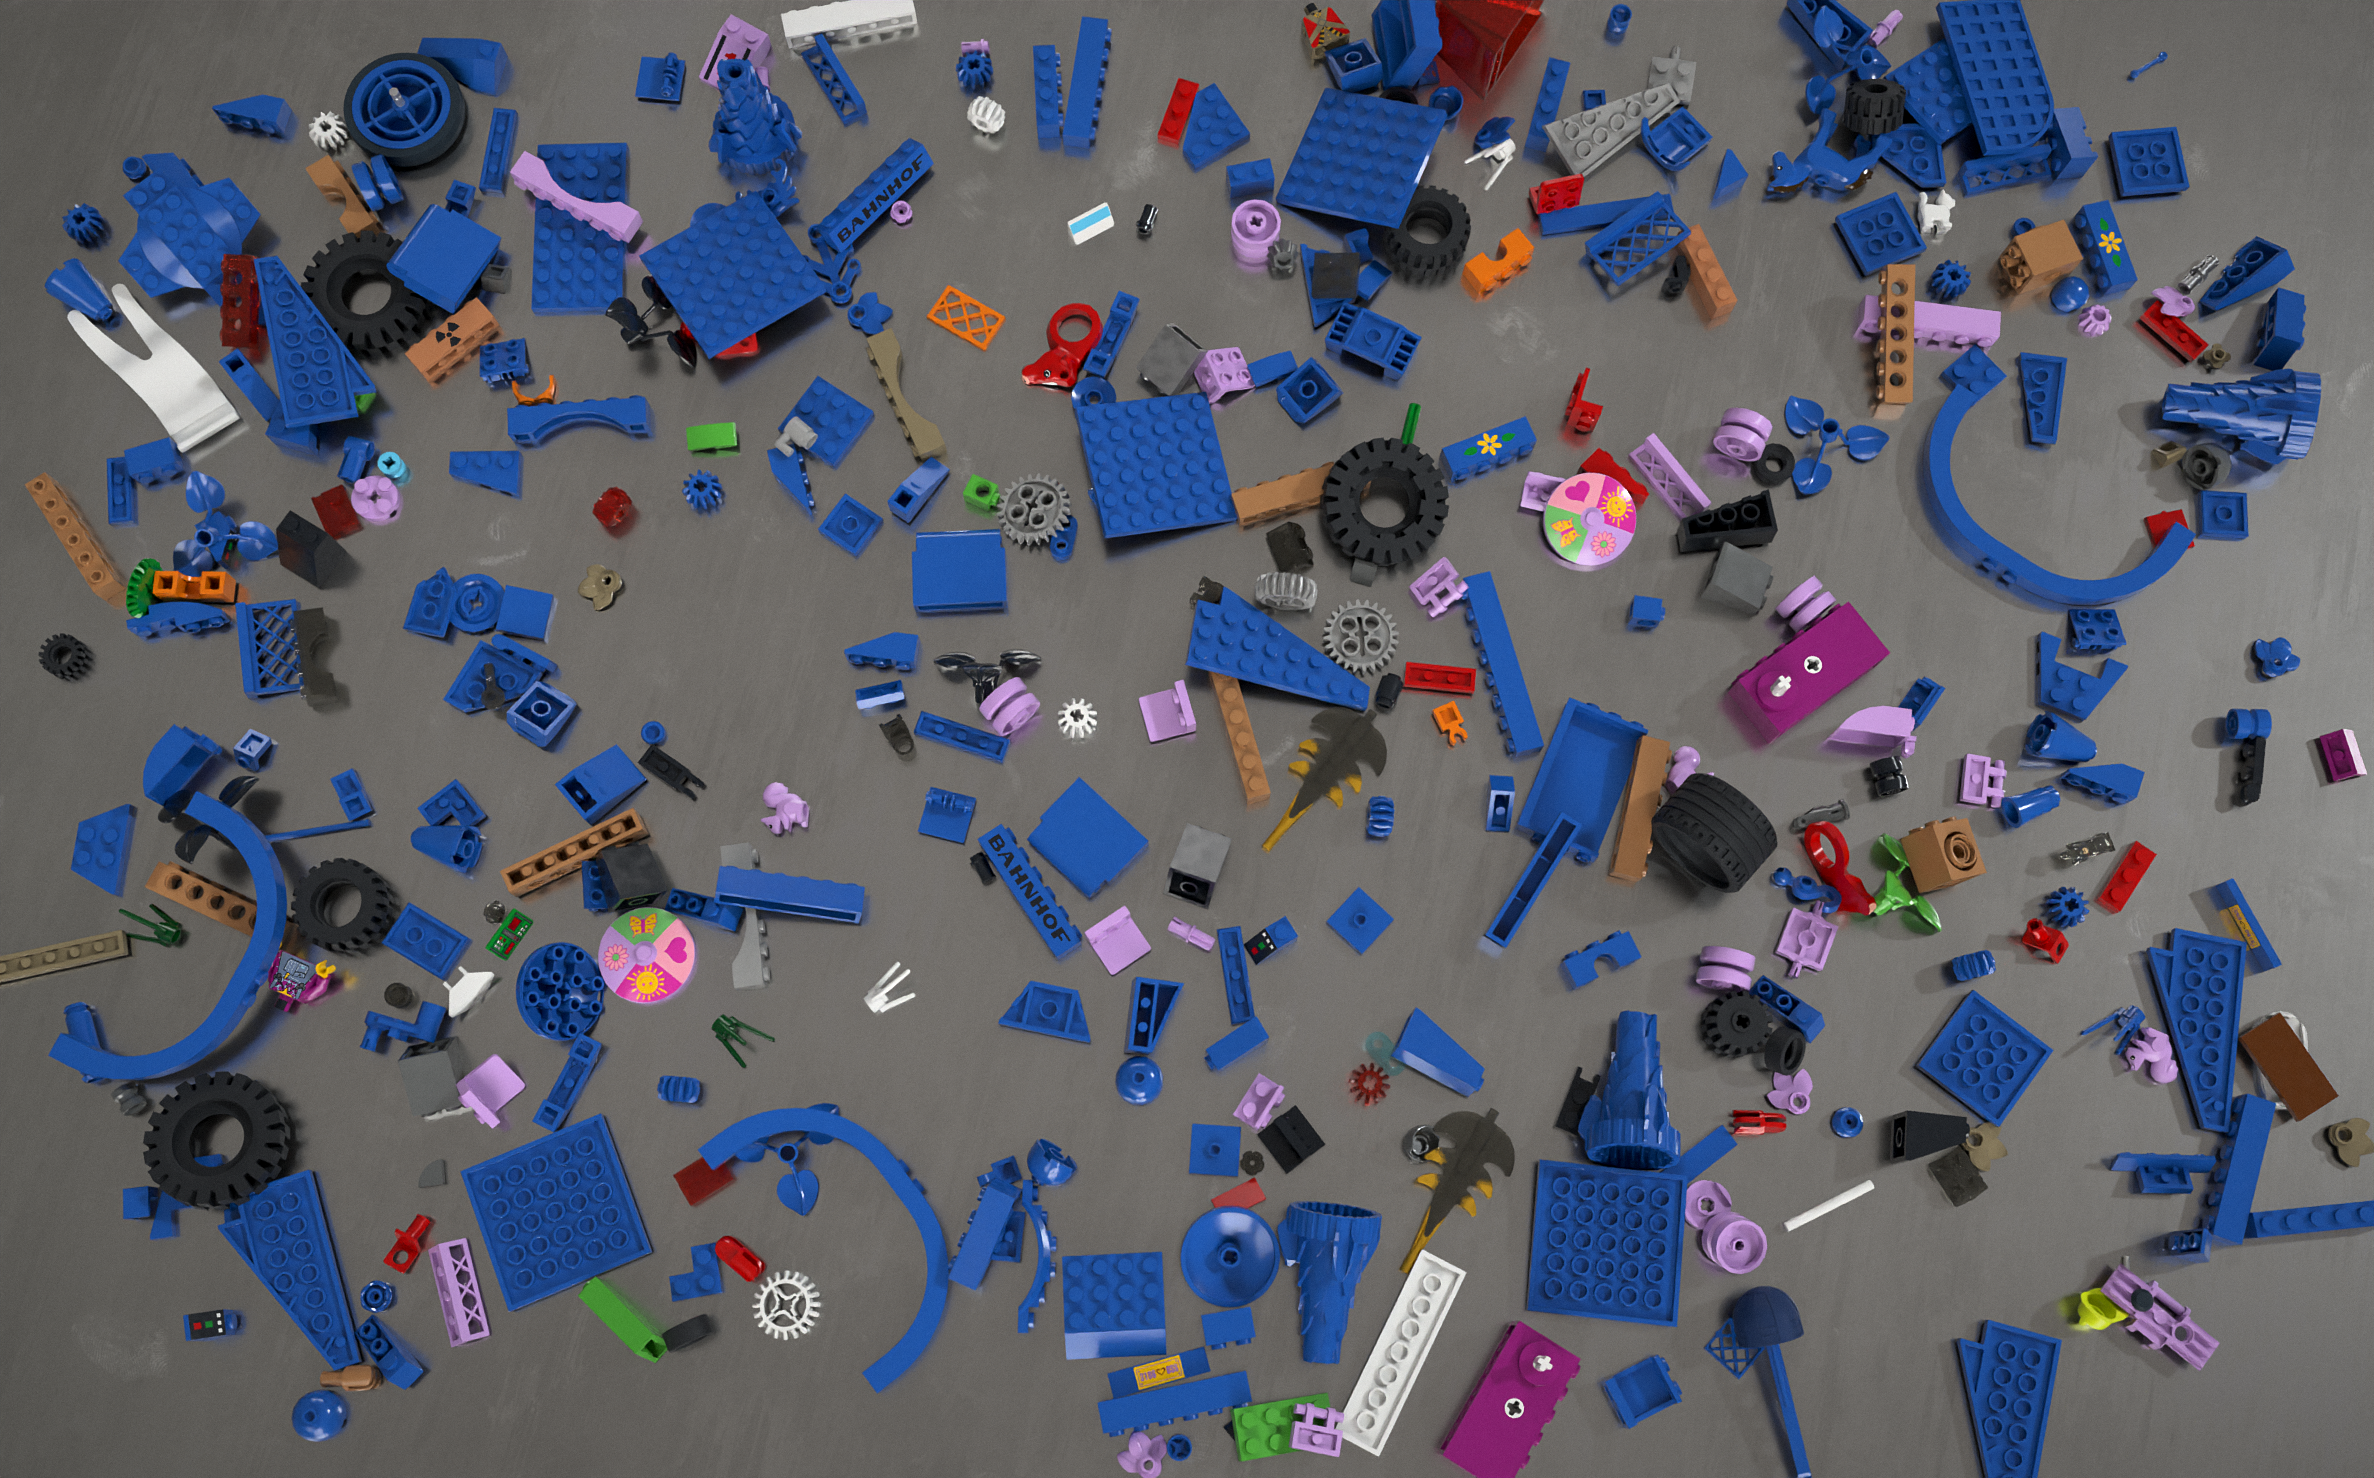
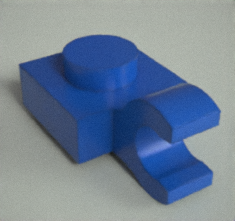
(1004, 1170)

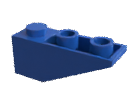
(257, 111)
(250, 383)
(790, 476)
(917, 489)
(891, 649)
(2114, 780)
(703, 909)
(1788, 1008)
(2191, 1245)
(388, 1353)

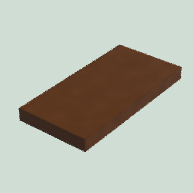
(2288, 1067)

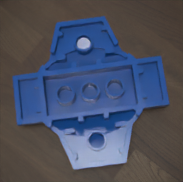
(185, 234)

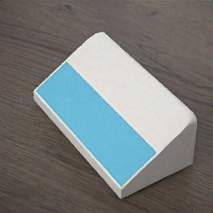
(1090, 223)

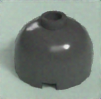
(2206, 465)

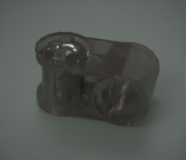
(898, 735)

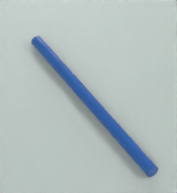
(318, 830)

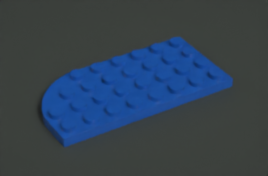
(1998, 72)

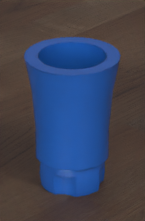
(2029, 805)

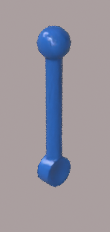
(2161, 57)

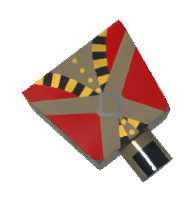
(1323, 30)

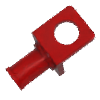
(2045, 939)
(408, 1243)

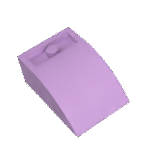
(1879, 727)

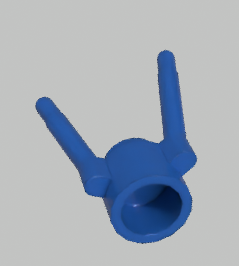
(2129, 1019)

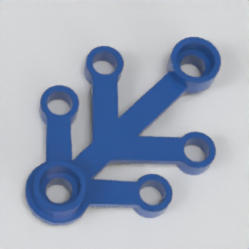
(832, 268)

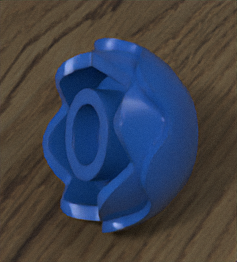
(1840, 1122)
(368, 1296)

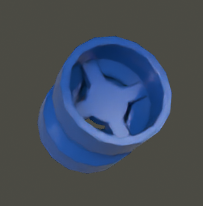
(1619, 19)
(1179, 1447)

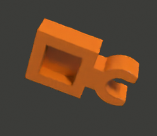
(1449, 719)

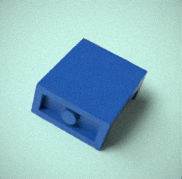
(1642, 1390)

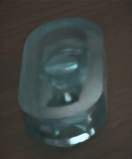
(1383, 1054)

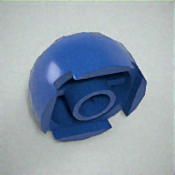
(1139, 1080)
(1049, 1164)
(319, 1415)

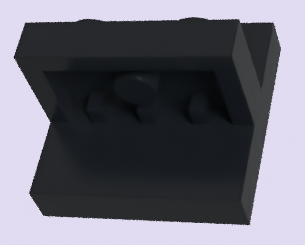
(1290, 1139)

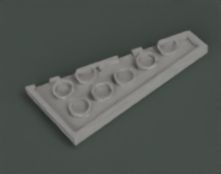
(1598, 133)

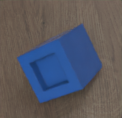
(1358, 242)
(137, 1201)

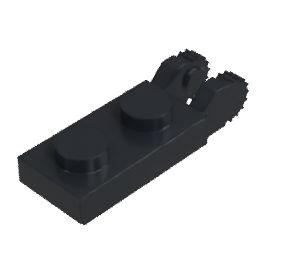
(668, 770)
(2252, 771)

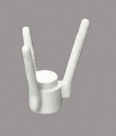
(1500, 151)
(877, 997)

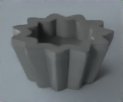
(1282, 254)

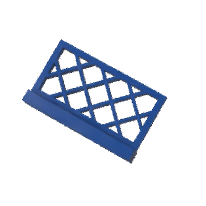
(1622, 229)
(248, 647)

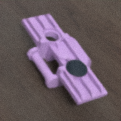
(2152, 1321)

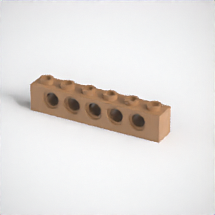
(1904, 277)
(75, 536)
(571, 852)
(164, 881)

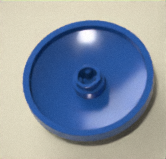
(1229, 1256)

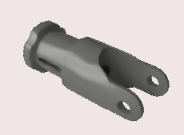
(1823, 813)

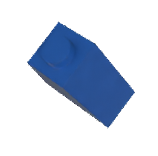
(1236, 1045)

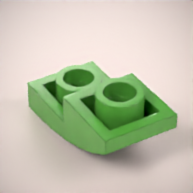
(711, 436)

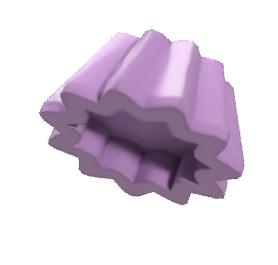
(2095, 319)

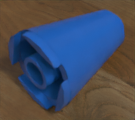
(79, 290)
(2057, 739)
(451, 845)

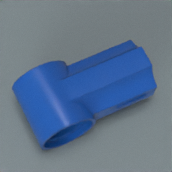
(356, 454)

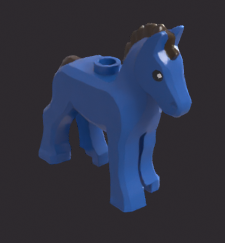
(1825, 164)

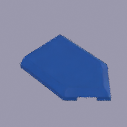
(432, 605)

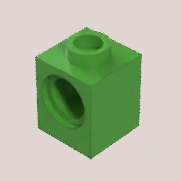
(979, 484)

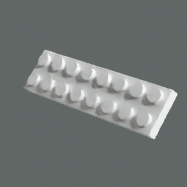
(1400, 1352)

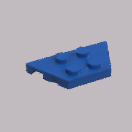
(1322, 308)
(102, 848)
(1048, 1011)

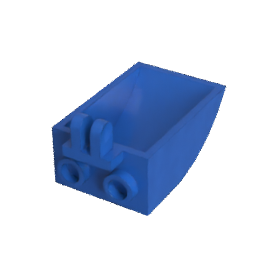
(175, 761)

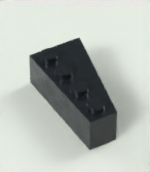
(1737, 523)

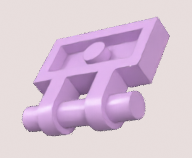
(1436, 580)
(1975, 780)
(1316, 1438)

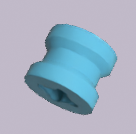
(396, 469)

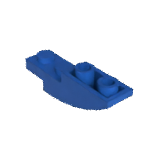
(185, 615)

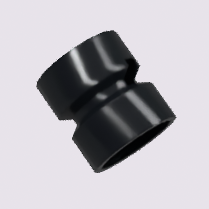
(1886, 768)

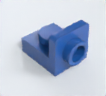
(250, 749)

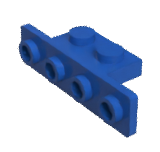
(2163, 1172)

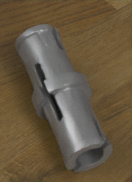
(2198, 274)

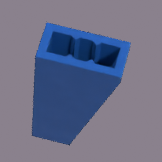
(1436, 1054)

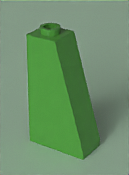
(623, 1319)

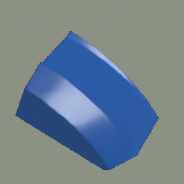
(1355, 66)
(1307, 391)
(540, 713)

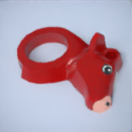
(1064, 358)
(1835, 874)

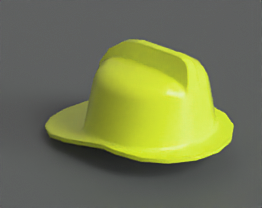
(2099, 1310)

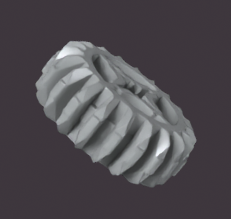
(1286, 591)

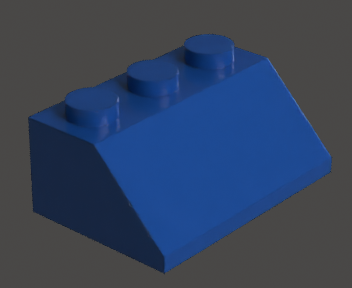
(175, 169)

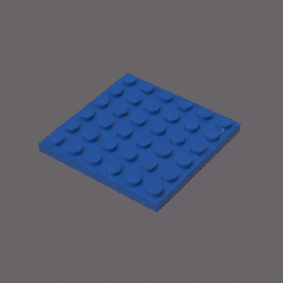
(1361, 157)
(732, 274)
(1155, 464)
(556, 1212)
(1607, 1243)

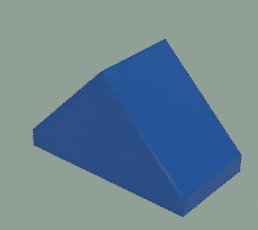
(1731, 175)

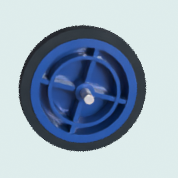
(404, 109)

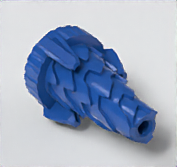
(751, 122)
(2270, 412)
(1632, 1121)
(1332, 1250)

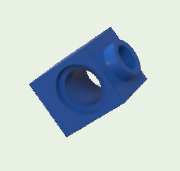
(1646, 611)

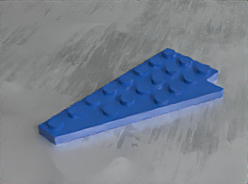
(310, 361)
(1253, 647)
(2202, 1003)
(291, 1253)
(2010, 1396)

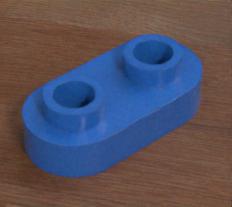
(1064, 537)

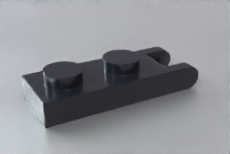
(1575, 1102)

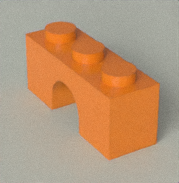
(1485, 273)
(210, 587)

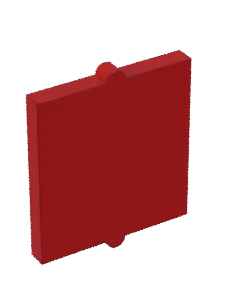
(2161, 522)

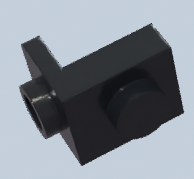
(1680, 278)

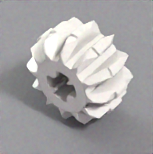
(986, 114)
(328, 131)
(1073, 710)

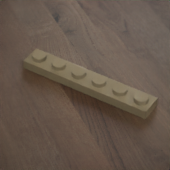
(63, 955)

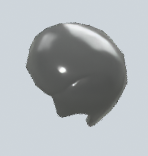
(1420, 1141)

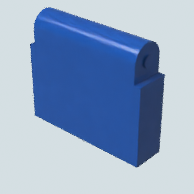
(444, 256)
(959, 570)
(1087, 839)

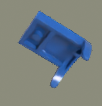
(1675, 139)

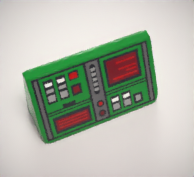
(509, 934)

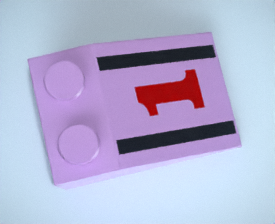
(735, 41)

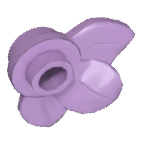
(2174, 302)
(1789, 1088)
(1142, 1451)

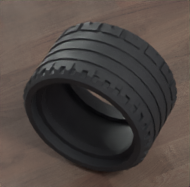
(1714, 832)

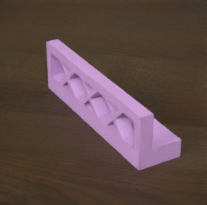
(1674, 472)
(450, 1294)

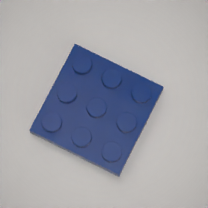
(2148, 161)
(1880, 233)
(833, 417)

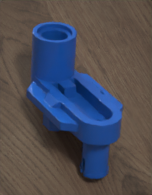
(424, 1028)

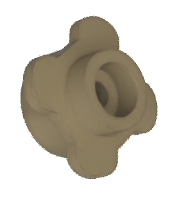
(2214, 362)

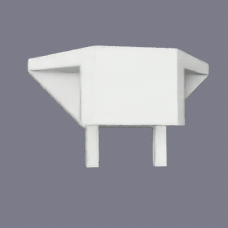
(468, 991)

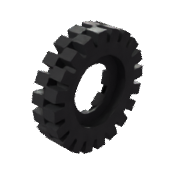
(356, 330)
(1424, 492)
(232, 1182)

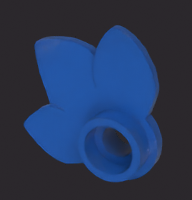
(1494, 132)
(872, 312)
(2276, 656)

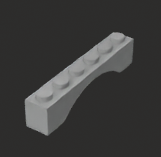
(749, 965)

